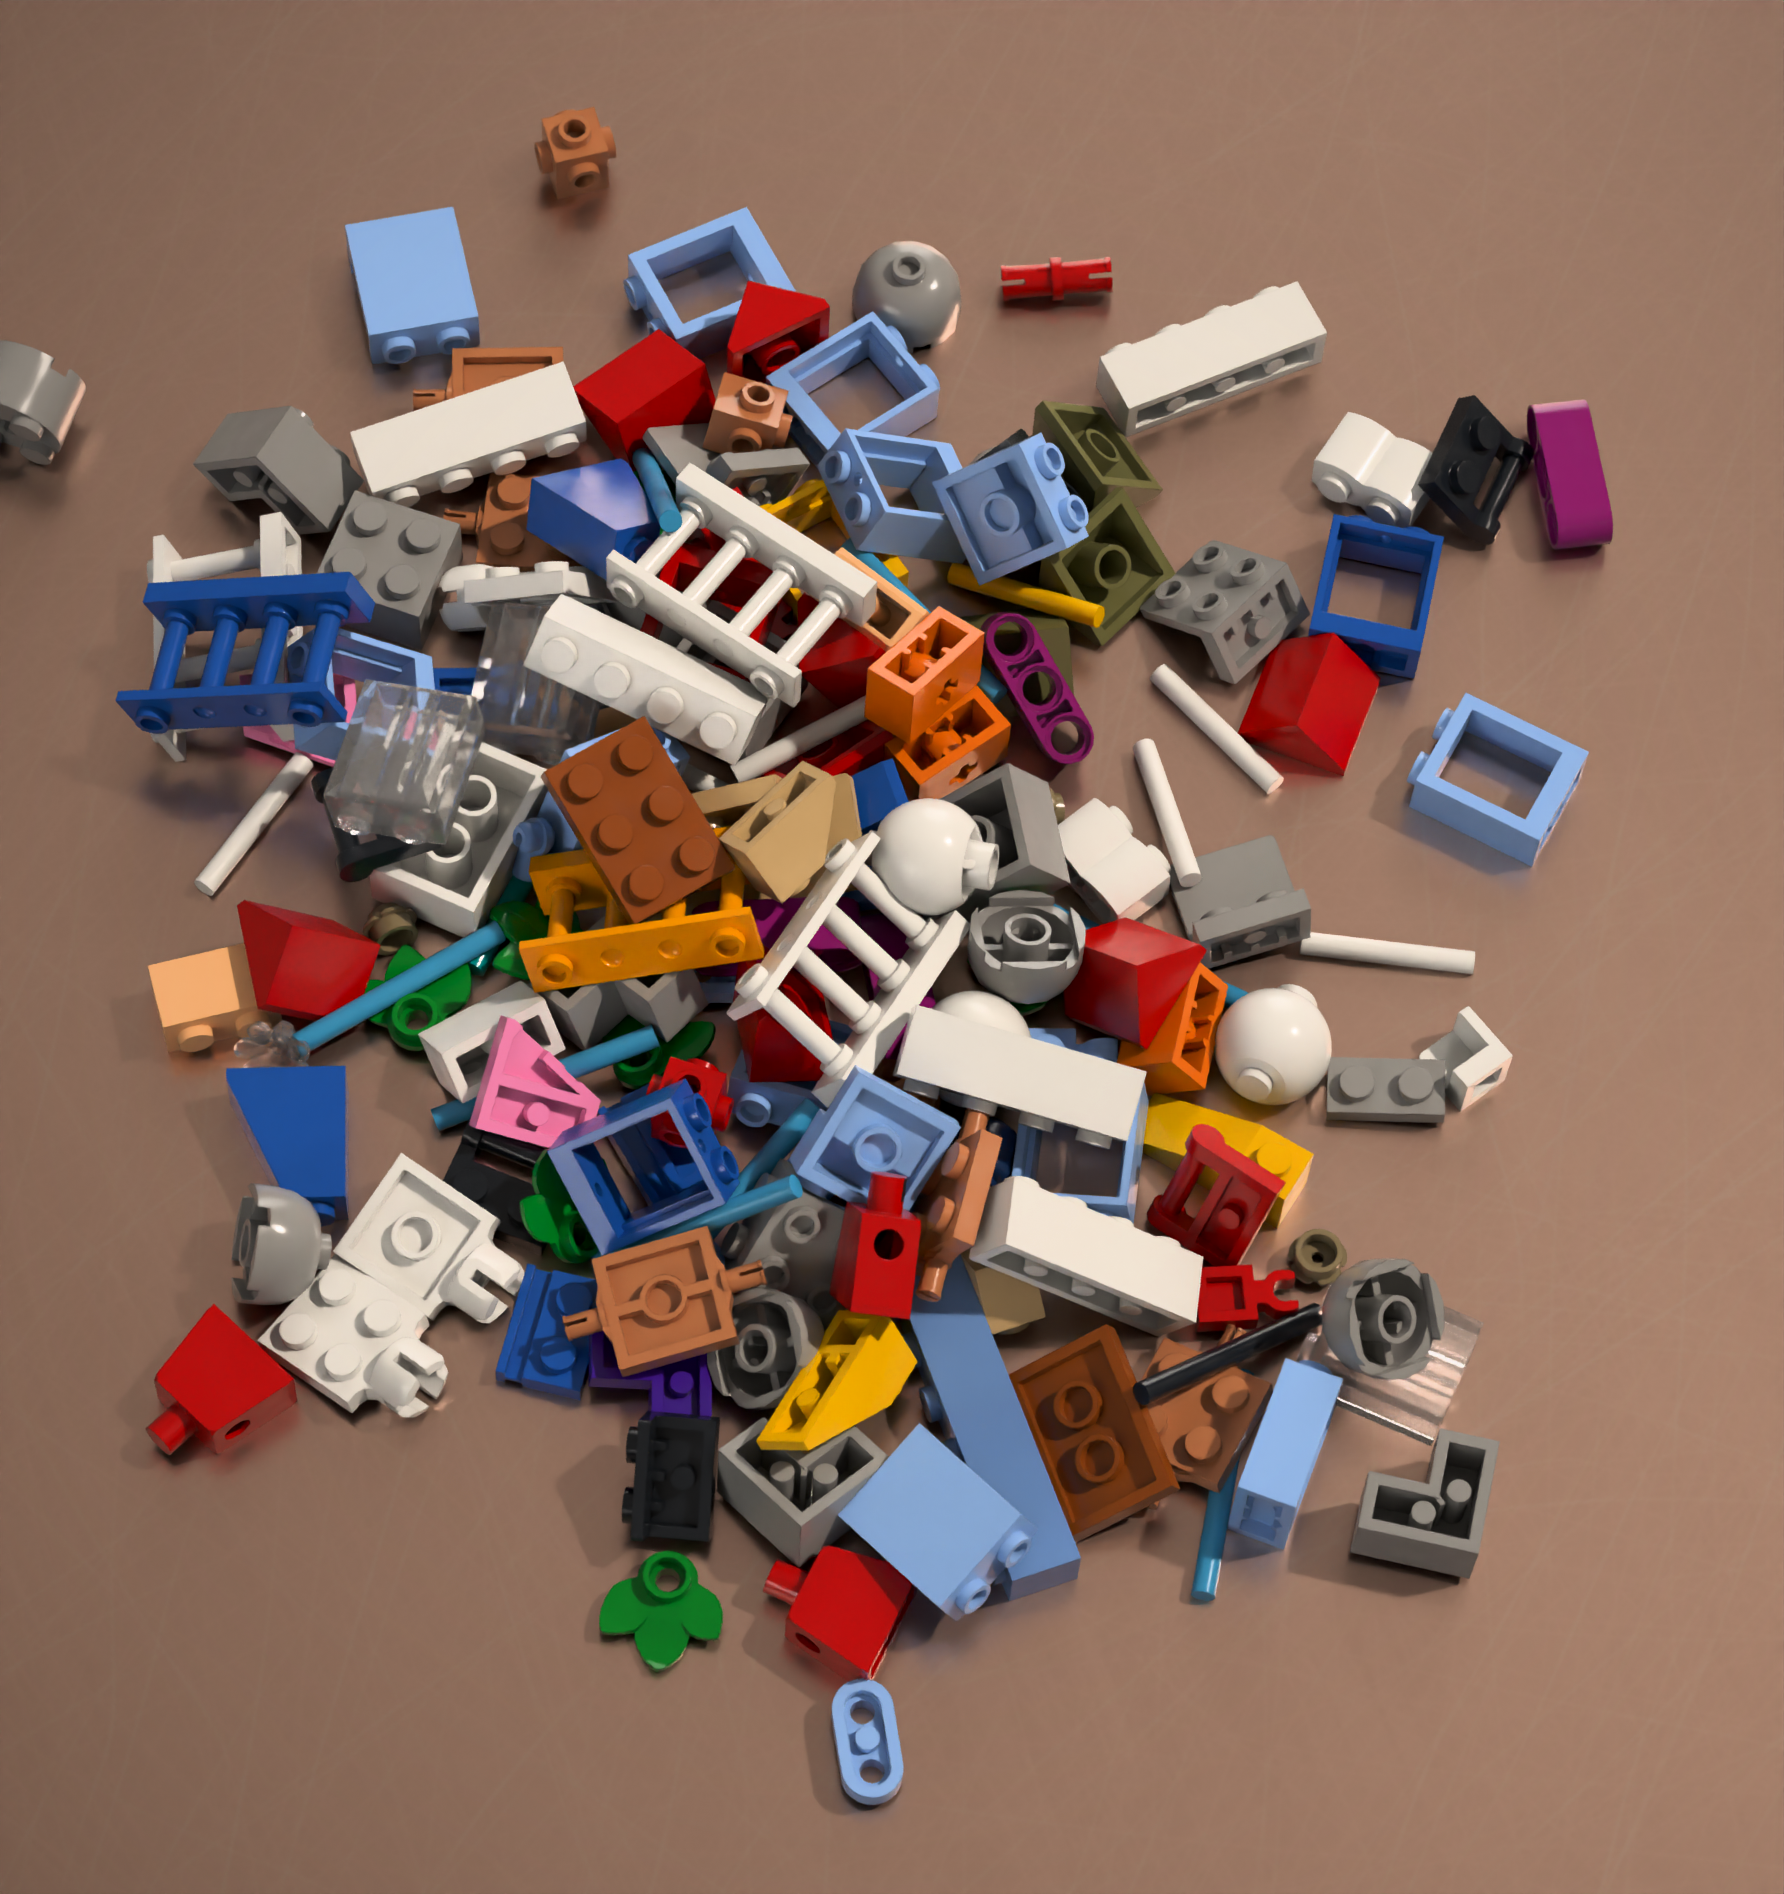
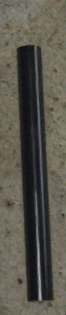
(1227, 1354)

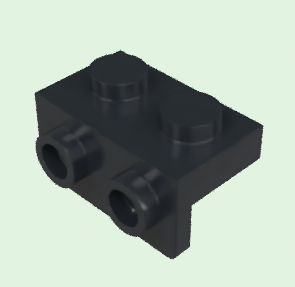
(672, 1476)

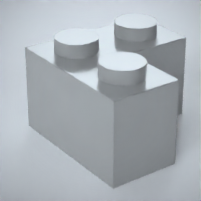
(283, 462)
(593, 1010)
(796, 1494)
(1431, 1522)

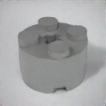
(35, 401)

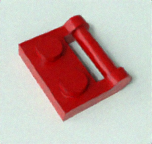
(1232, 1208)

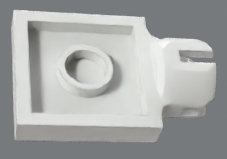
(481, 584)
(430, 1245)
(357, 1342)

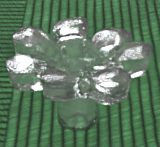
(272, 1047)

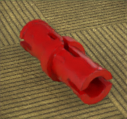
(1056, 278)

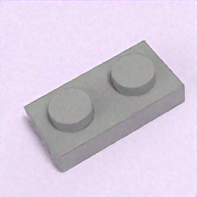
(1386, 1089)

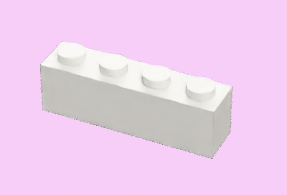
(1210, 358)
(471, 436)
(646, 679)
(1018, 1074)
(1088, 1257)

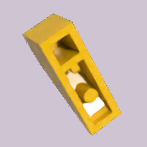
(1172, 1120)
(848, 1380)

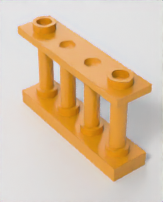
(624, 951)

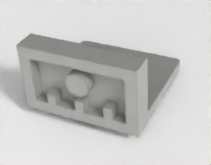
(760, 475)
(1232, 601)
(1242, 903)

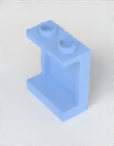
(413, 285)
(939, 1523)

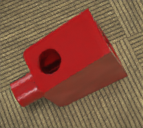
(878, 1275)
(218, 1387)
(843, 1608)

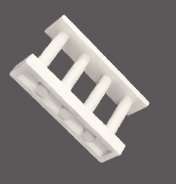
(748, 534)
(274, 555)
(901, 981)

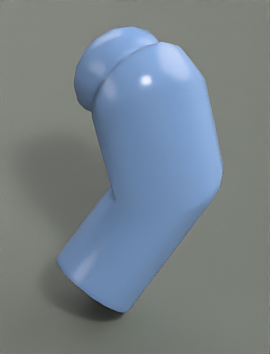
(533, 839)

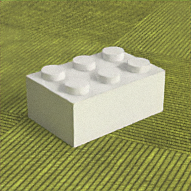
(468, 875)

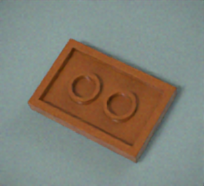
(637, 821)
(1093, 1432)

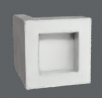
(1472, 1059)

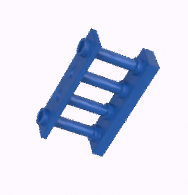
(229, 608)

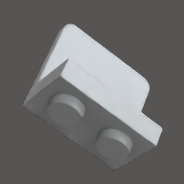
(794, 1245)

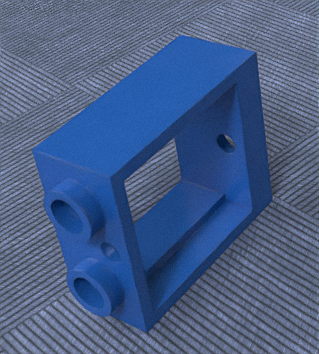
(1408, 548)
(596, 1192)

